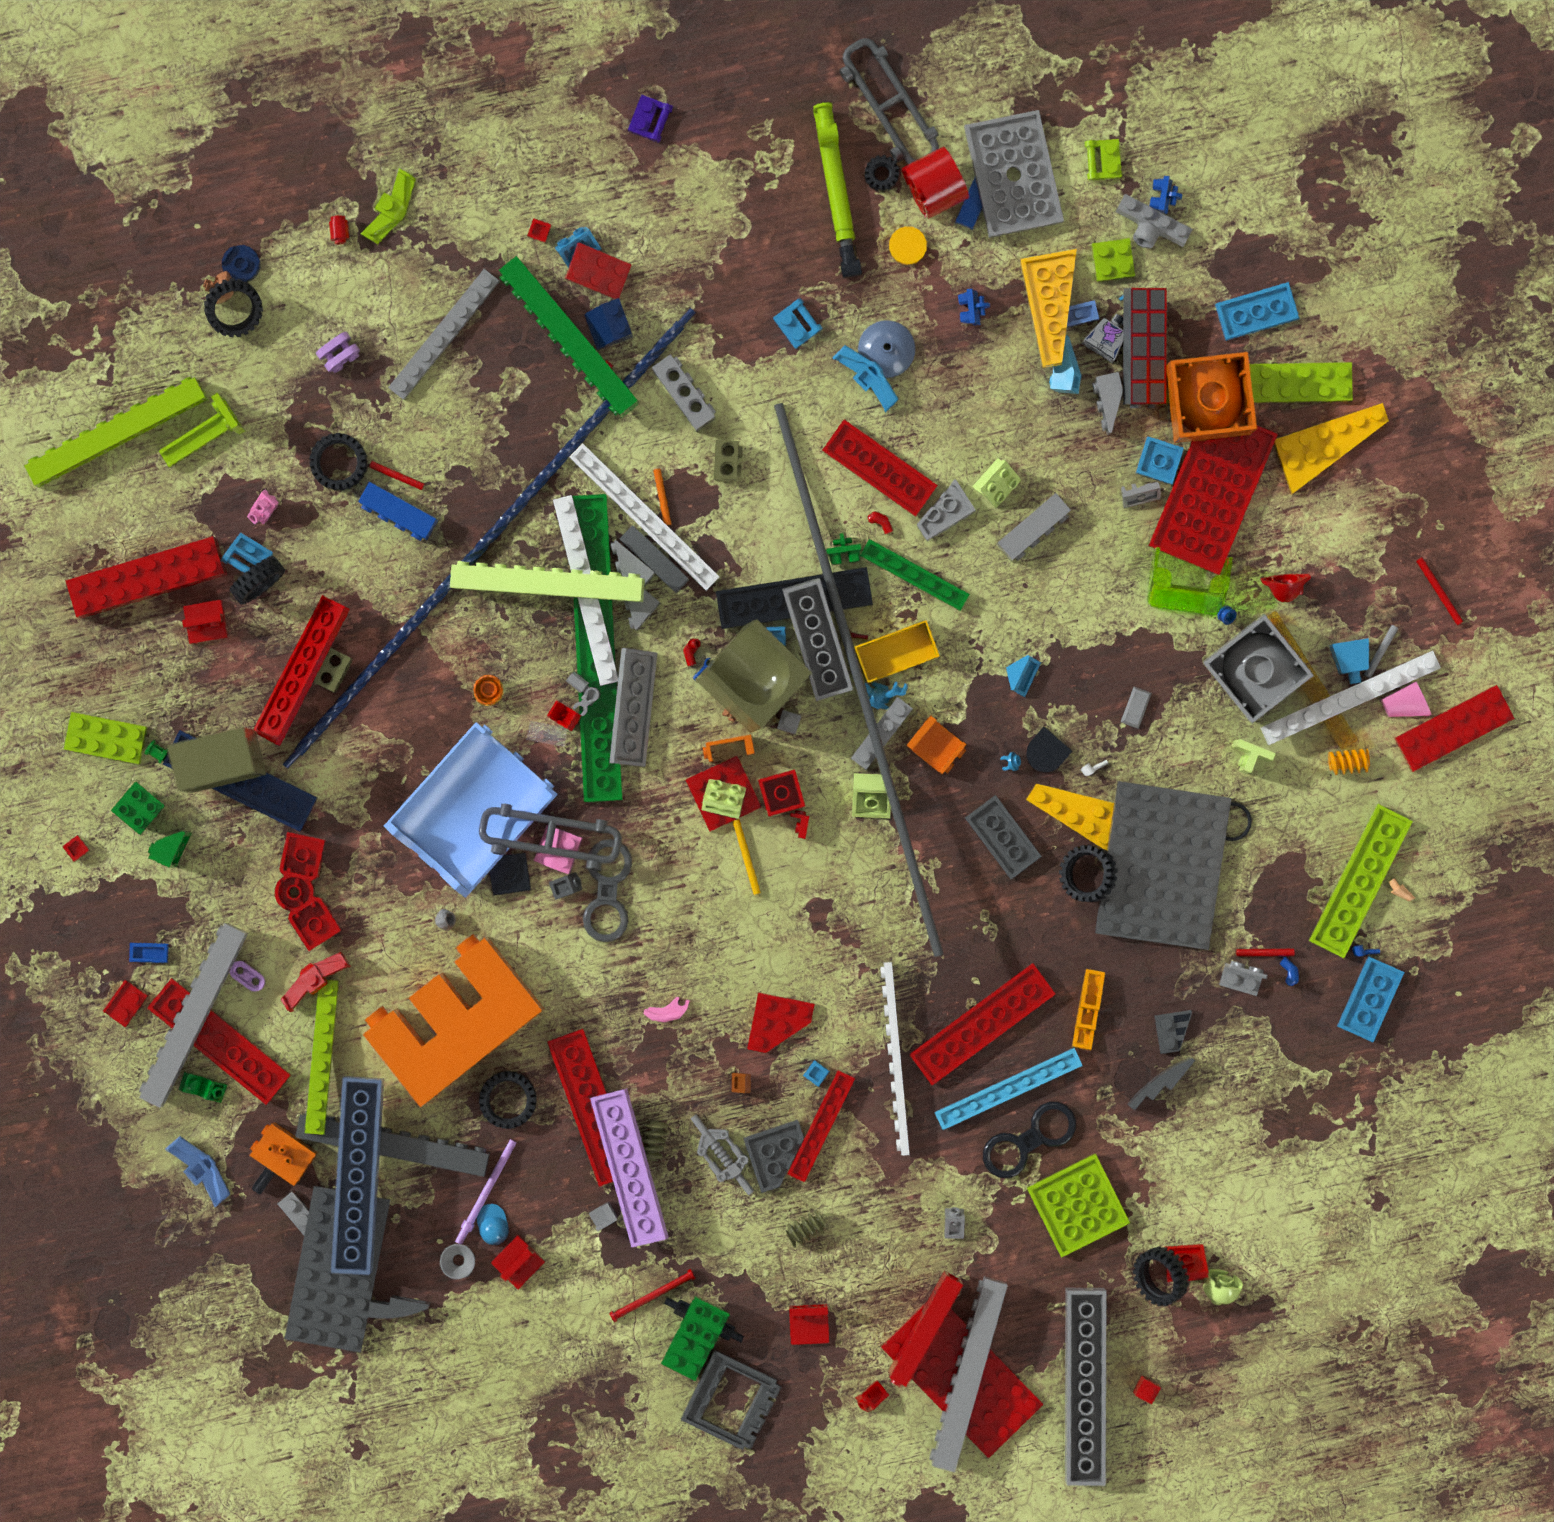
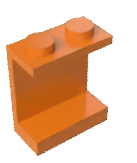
(748, 744)
(936, 745)

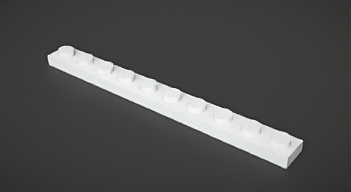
(644, 517)
(589, 607)
(1350, 697)
(895, 1066)

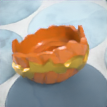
(488, 690)

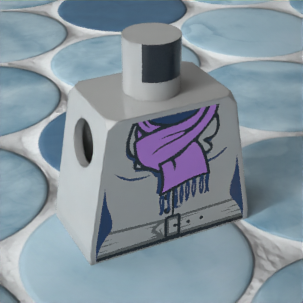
(1106, 338)

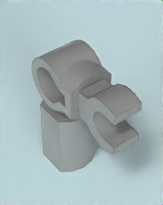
(590, 695)

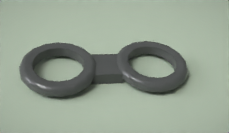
(608, 894)

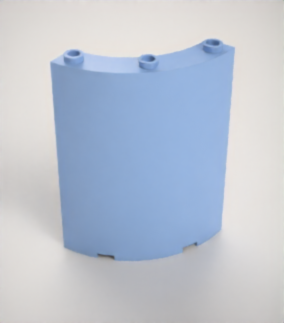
(447, 807)

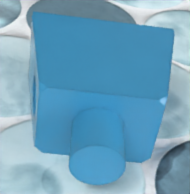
(1351, 658)

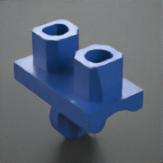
(1164, 186)
(971, 299)

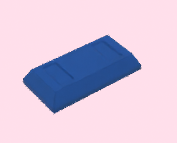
(149, 952)

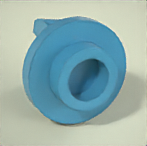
(1013, 761)

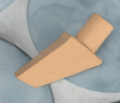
(1400, 890)

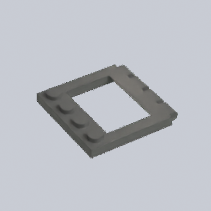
(706, 1388)

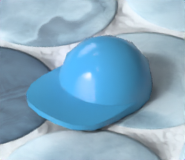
(492, 1224)

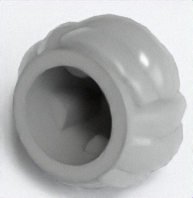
(445, 919)

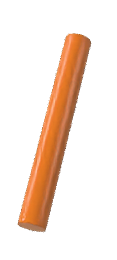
(662, 496)

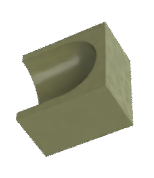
(753, 676)
(216, 760)

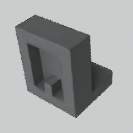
(565, 885)

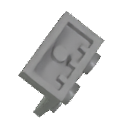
(1242, 979)

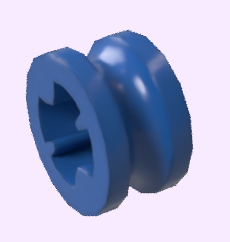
(1227, 615)

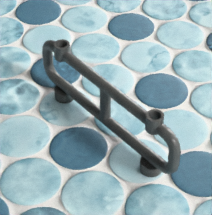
(850, 72)
(594, 861)

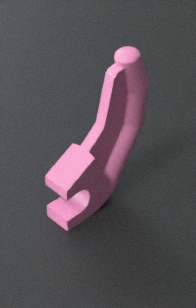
(670, 1012)

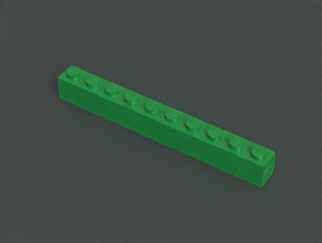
(568, 336)

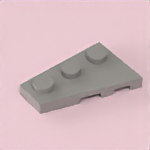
(947, 511)

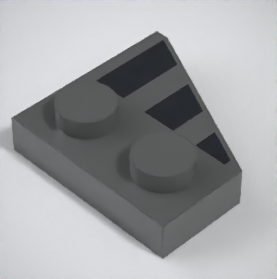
(1171, 1030)

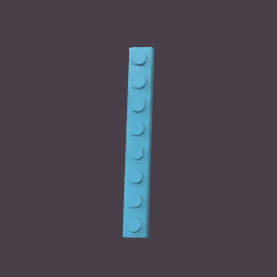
(1008, 1088)

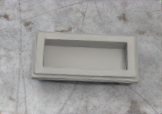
(1136, 707)

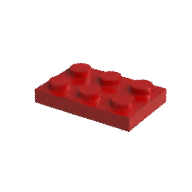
(598, 271)

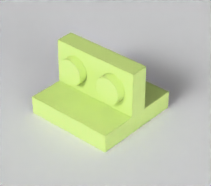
(1252, 753)

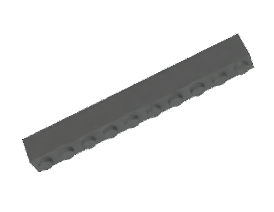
(411, 1148)

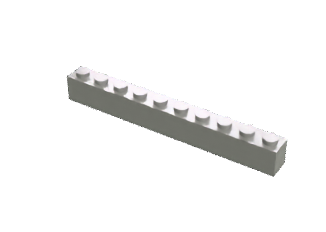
(193, 1015)
(969, 1373)

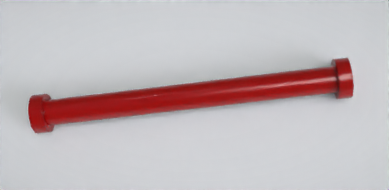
(652, 1295)

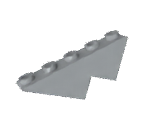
(630, 564)

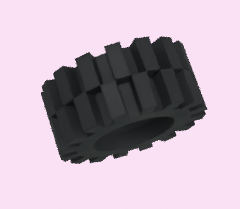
(882, 162)

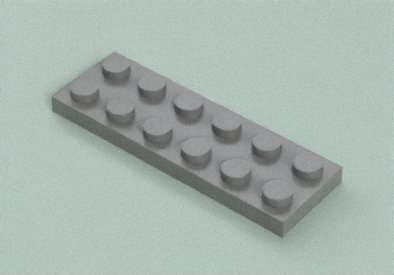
(633, 707)

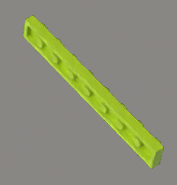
(321, 1058)

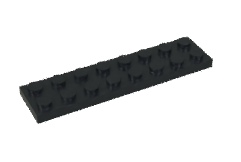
(768, 603)

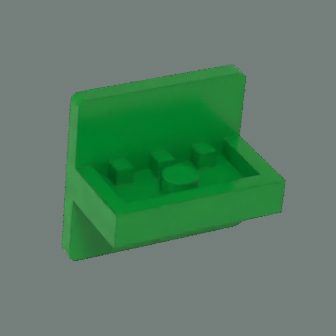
(138, 808)

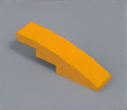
(1088, 1009)

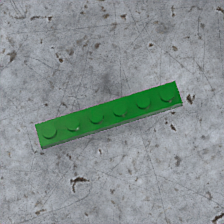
(914, 575)

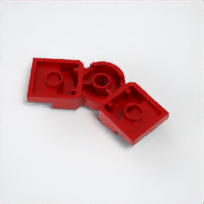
(300, 867)

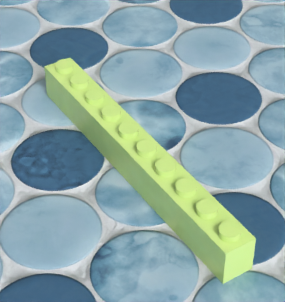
(547, 582)

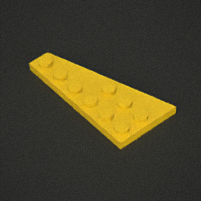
(1048, 289)
(1317, 447)
(1079, 812)

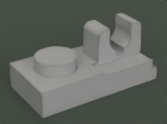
(1141, 495)

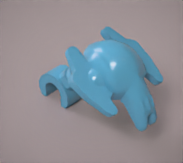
(881, 694)

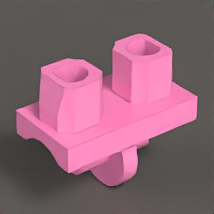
(263, 508)

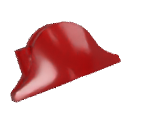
(1286, 586)

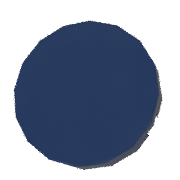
(241, 263)

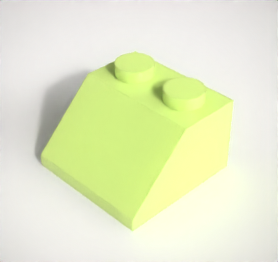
(870, 797)

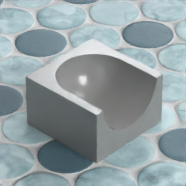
(1258, 668)

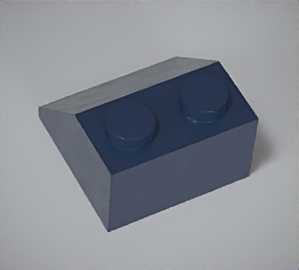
(608, 324)

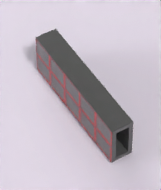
(1144, 346)

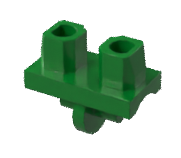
(852, 550)

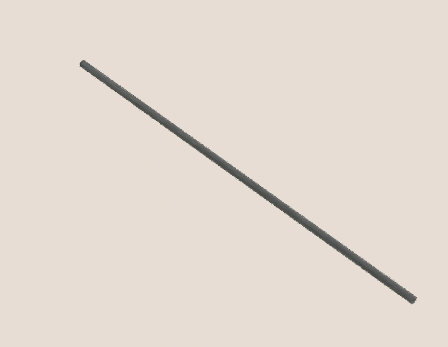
(858, 680)

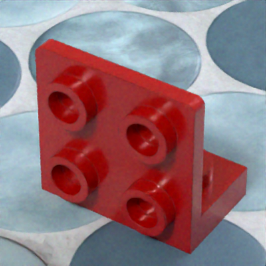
(809, 1324)

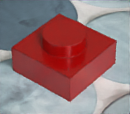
(539, 230)
(76, 848)

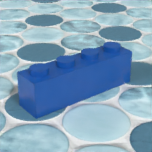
(400, 512)

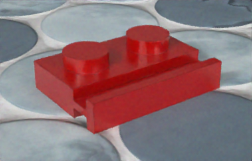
(125, 1003)

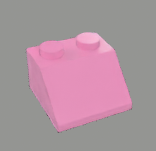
(564, 841)

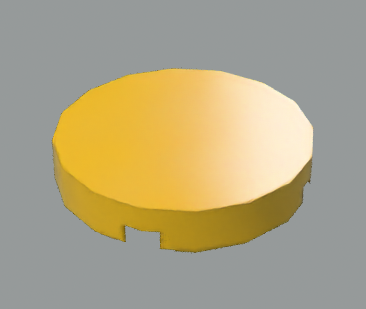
(907, 245)

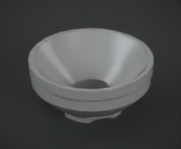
(455, 1271)

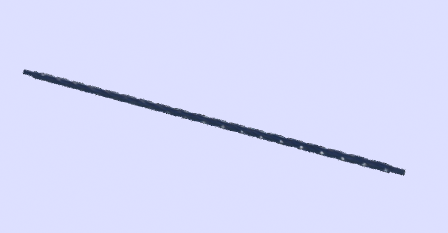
(501, 524)

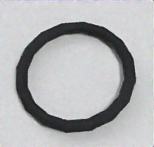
(1248, 826)

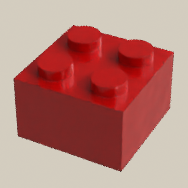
(781, 793)

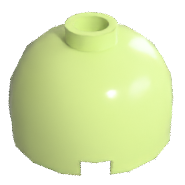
(1221, 1288)

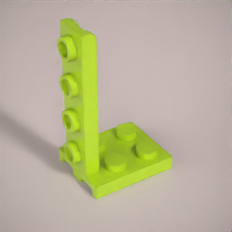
(203, 433)

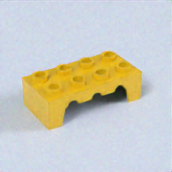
(896, 651)

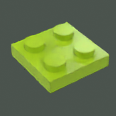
(1113, 260)

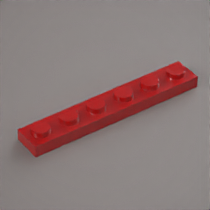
(821, 1126)

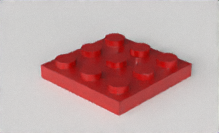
(730, 772)

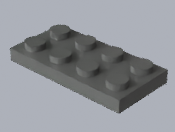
(1003, 837)

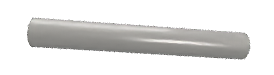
(1381, 650)

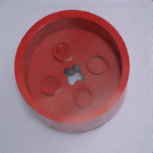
(935, 182)

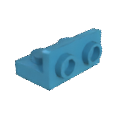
(567, 247)

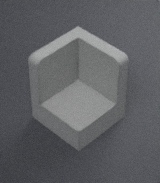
(603, 1216)

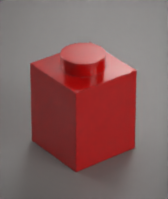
(1146, 1389)

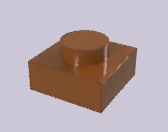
(741, 1082)

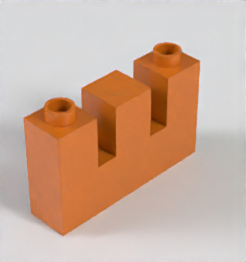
(462, 1031)

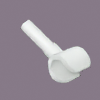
(1088, 769)

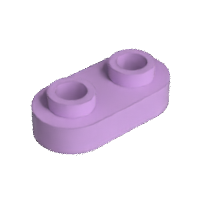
(247, 976)

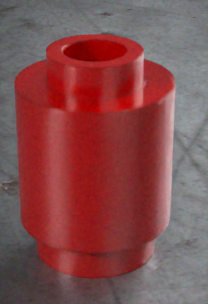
(339, 229)

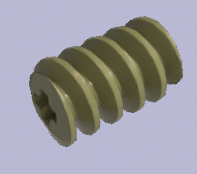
(654, 1139)
(806, 1228)

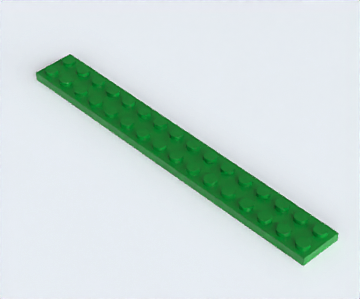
(600, 778)

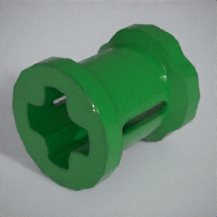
(156, 751)

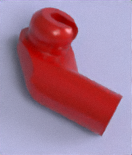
(879, 518)
(689, 651)

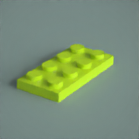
(105, 738)

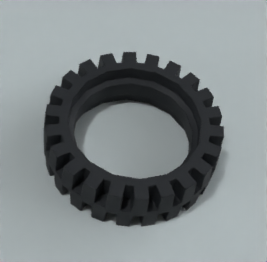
(220, 290)
(327, 441)
(257, 580)
(1067, 873)
(504, 1122)
(1147, 1285)

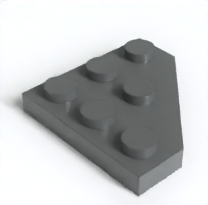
(773, 1153)

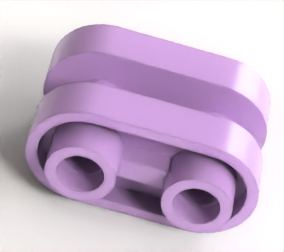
(349, 352)

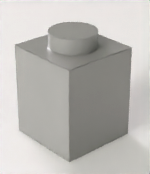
(789, 722)

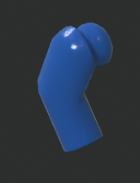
(1293, 974)

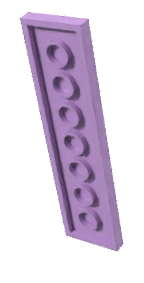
(629, 1168)

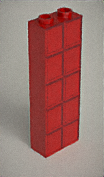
(924, 1329)

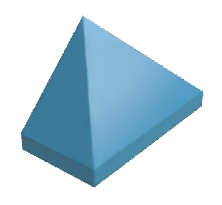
(1022, 674)

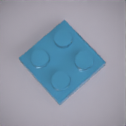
(1159, 460)

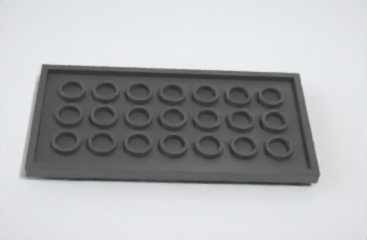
(326, 1305)

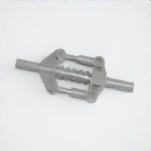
(709, 1138)

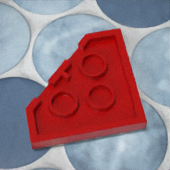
(777, 1020)

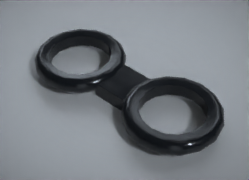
(1029, 1140)

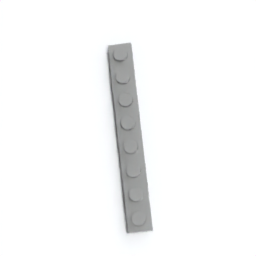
(443, 334)

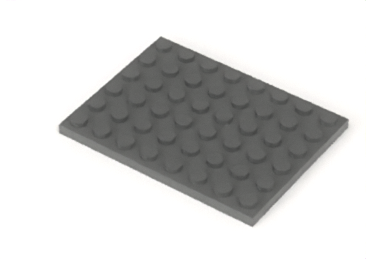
(1167, 865)

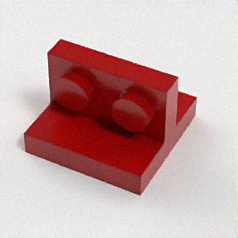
(205, 622)
(1193, 1259)
(517, 1262)

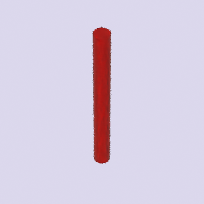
(1439, 591)

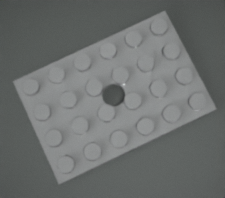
(1020, 144)

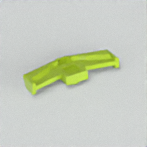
(391, 208)

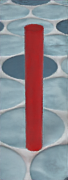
(396, 475)
(1264, 952)

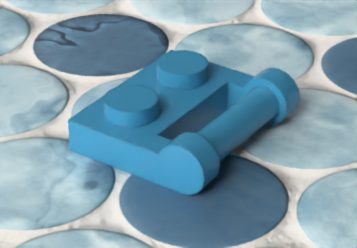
(793, 328)
(247, 549)

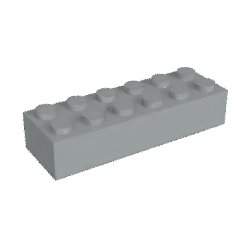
(817, 639)

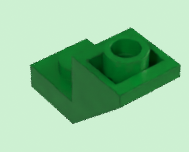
(202, 1086)

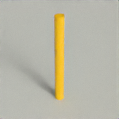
(746, 857)

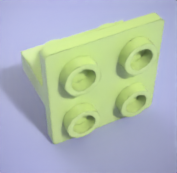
(997, 482)
(723, 798)

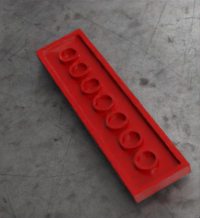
(301, 670)
(982, 1024)
(225, 1046)
(581, 1082)

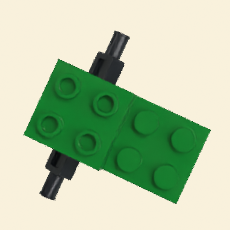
(696, 1335)

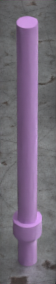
(468, 1225)

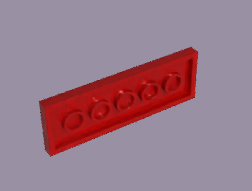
(879, 468)
(1454, 728)

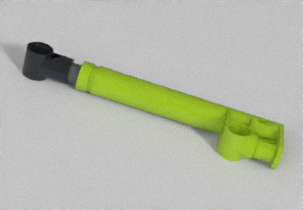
(836, 188)

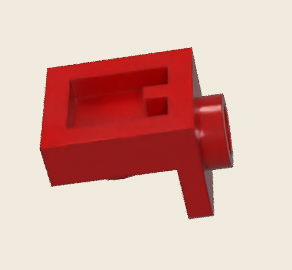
(801, 828)
(872, 1397)

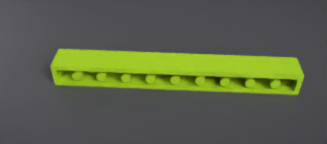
(115, 432)

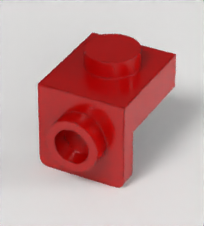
(564, 715)

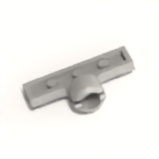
(1152, 223)

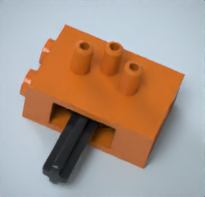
(281, 1155)

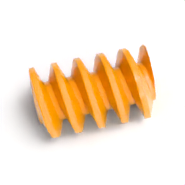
(1349, 761)

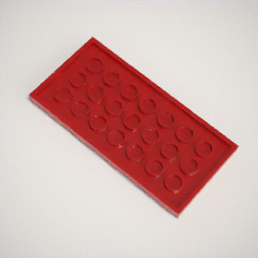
(1211, 498)
(1001, 1399)

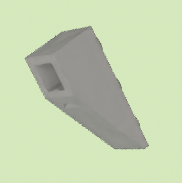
(1109, 394)

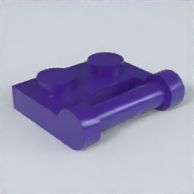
(644, 116)

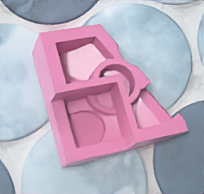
(1406, 702)

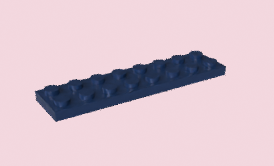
(266, 795)

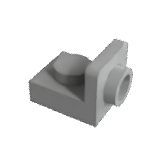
(954, 1223)

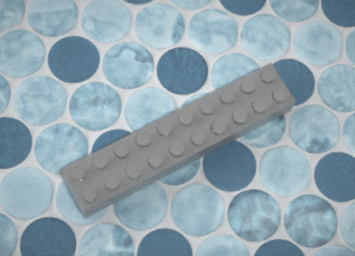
(1085, 1386)

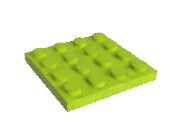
(1078, 1205)

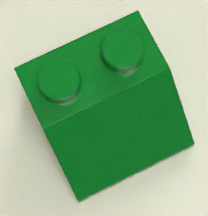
(169, 849)

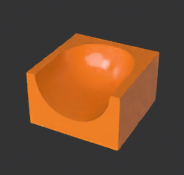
(1210, 397)

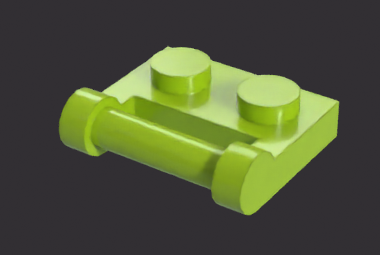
(1109, 159)

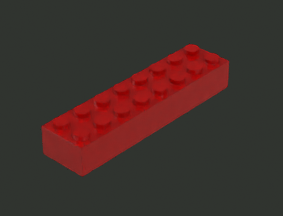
(146, 577)

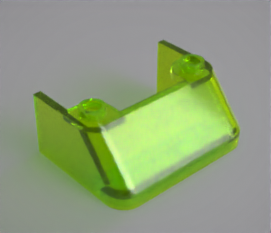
(1181, 598)

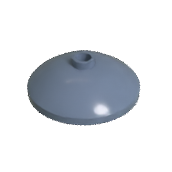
(898, 337)

